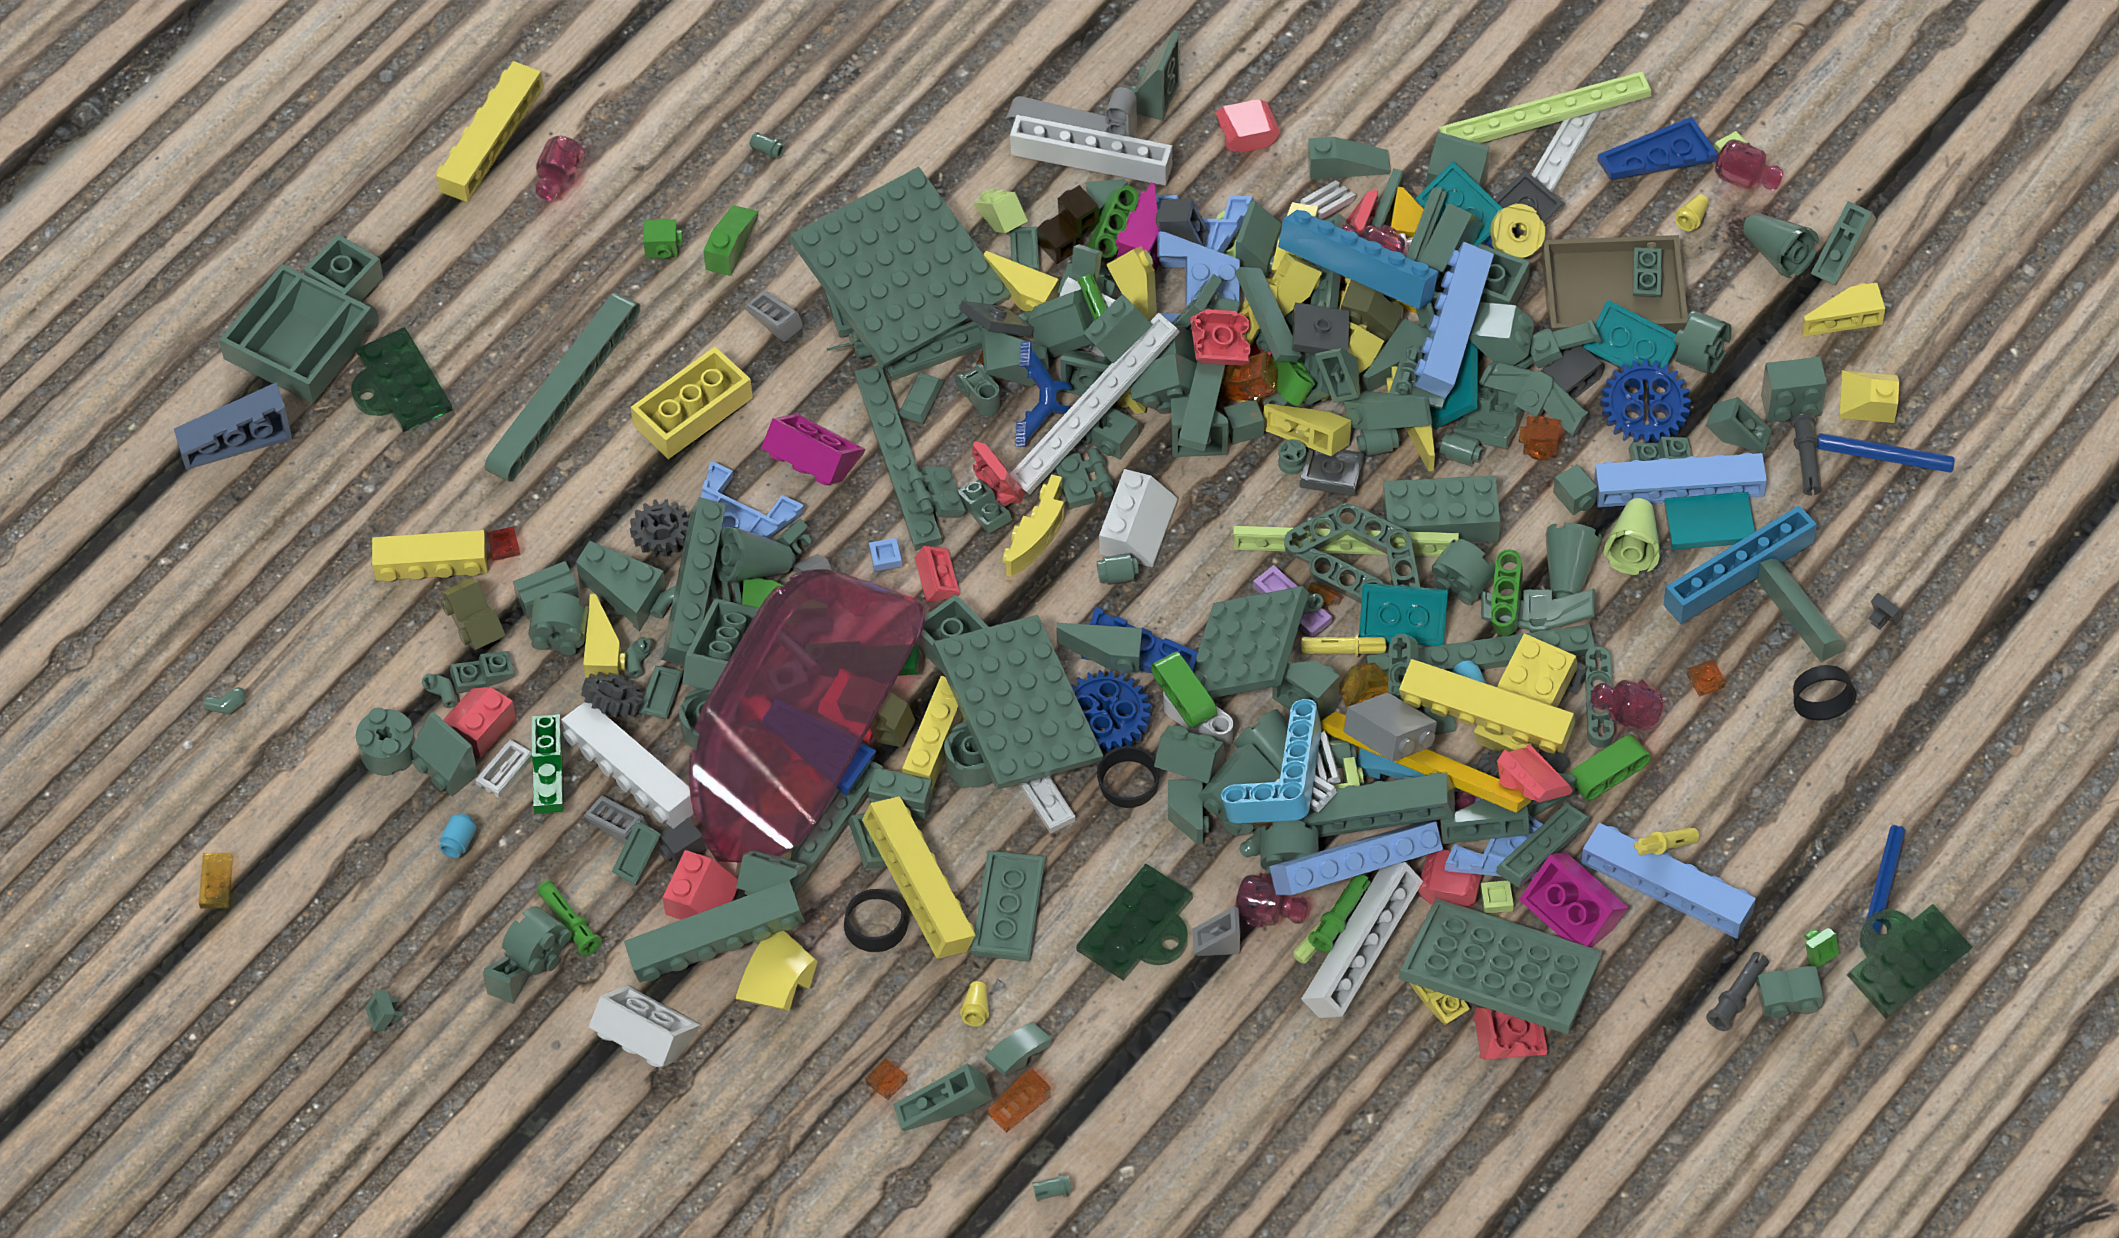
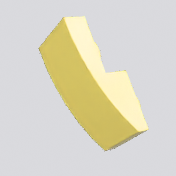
(1441, 1005)

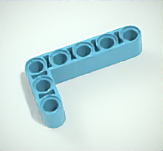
(1292, 795)

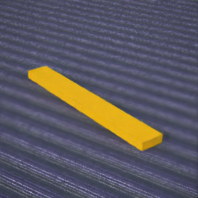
(1429, 762)

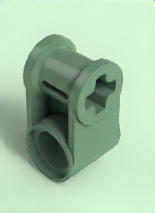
(980, 390)

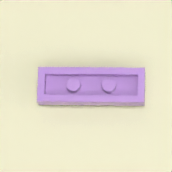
(1275, 580)

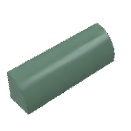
(1799, 610)

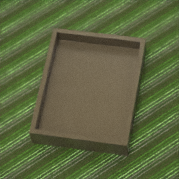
(1591, 270)

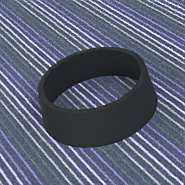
(1826, 709)
(1124, 754)
(881, 943)

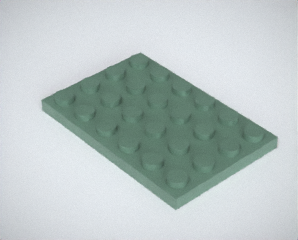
(1017, 702)
(1501, 965)

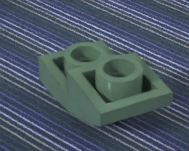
(1085, 262)
(1647, 272)
(1666, 448)
(983, 506)
(488, 671)
(1015, 1049)

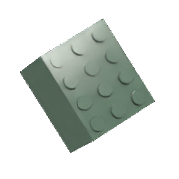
(296, 333)

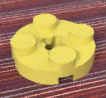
(1529, 222)

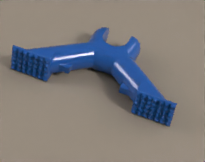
(1047, 395)

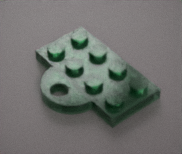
(399, 382)
(1139, 924)
(1905, 957)

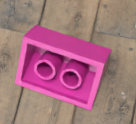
(811, 448)
(1572, 901)

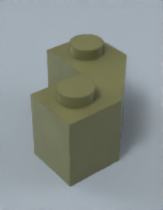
(1373, 310)
(469, 610)
(892, 721)

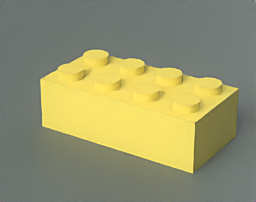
(691, 402)
(1536, 673)

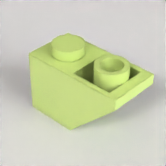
(1001, 210)

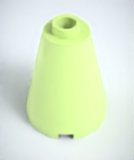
(1634, 539)

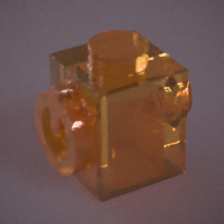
(1540, 437)

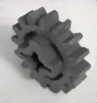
(659, 527)
(612, 694)

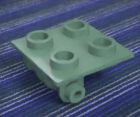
(1405, 378)

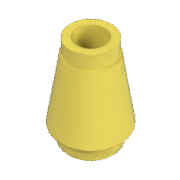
(1692, 213)
(975, 1005)

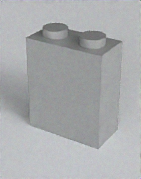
(1390, 726)

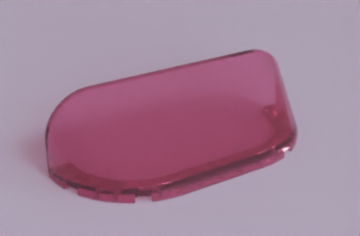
(795, 708)

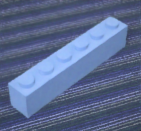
(1453, 320)
(1679, 478)
(1355, 858)
(1669, 881)

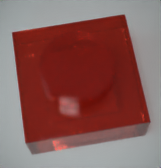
(503, 543)

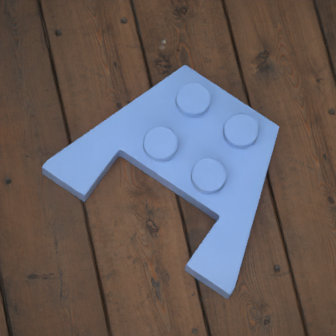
(1220, 230)
(1199, 267)
(742, 516)
(1498, 849)

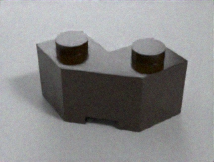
(1075, 216)

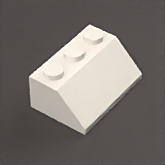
(1137, 518)
(642, 1026)

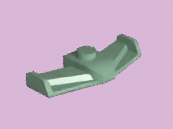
(1546, 344)
(1534, 393)
(1542, 613)

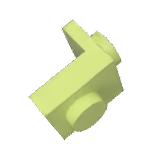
(1351, 774)

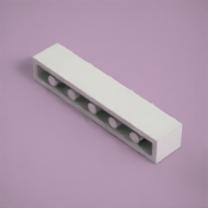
(1091, 150)
(628, 764)
(1362, 940)

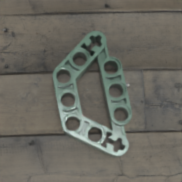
(1310, 554)

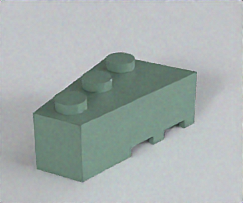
(621, 581)

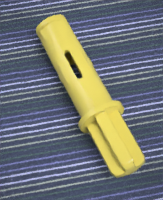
(1343, 645)
(1660, 842)

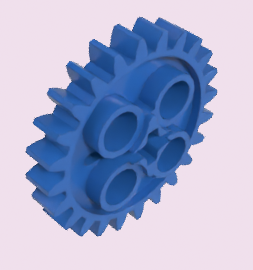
(1671, 403)
(1125, 700)

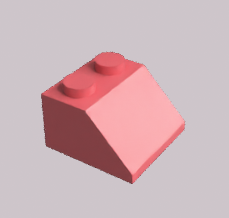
(482, 718)
(698, 886)

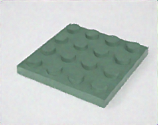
(1249, 641)

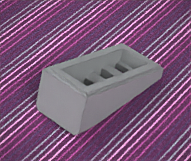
(785, 326)
(612, 828)

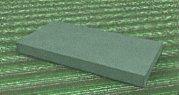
(1008, 906)

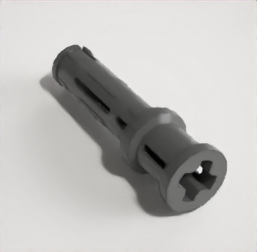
(1806, 442)
(1732, 1000)

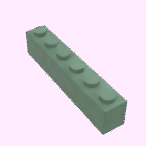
(693, 578)
(1384, 805)
(714, 932)

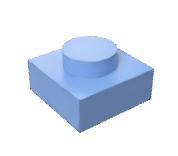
(885, 554)

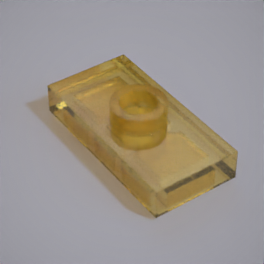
(215, 880)

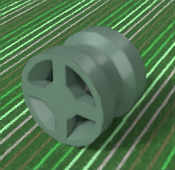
(1295, 450)

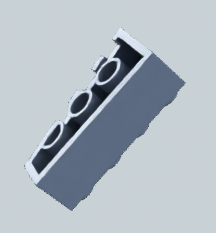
(235, 428)

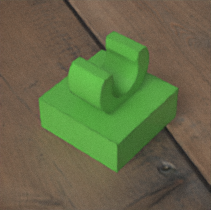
(1821, 947)

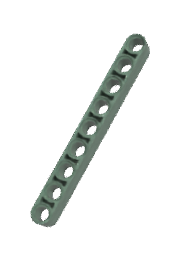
(562, 387)

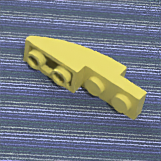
(1036, 532)

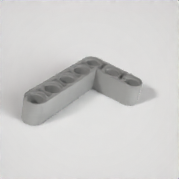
(1118, 119)

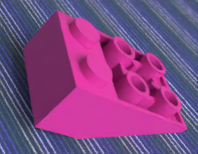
(1141, 227)

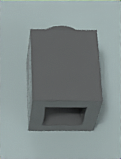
(679, 839)

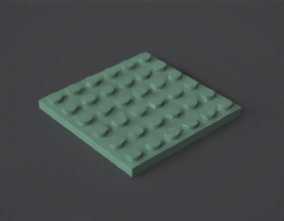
(898, 266)

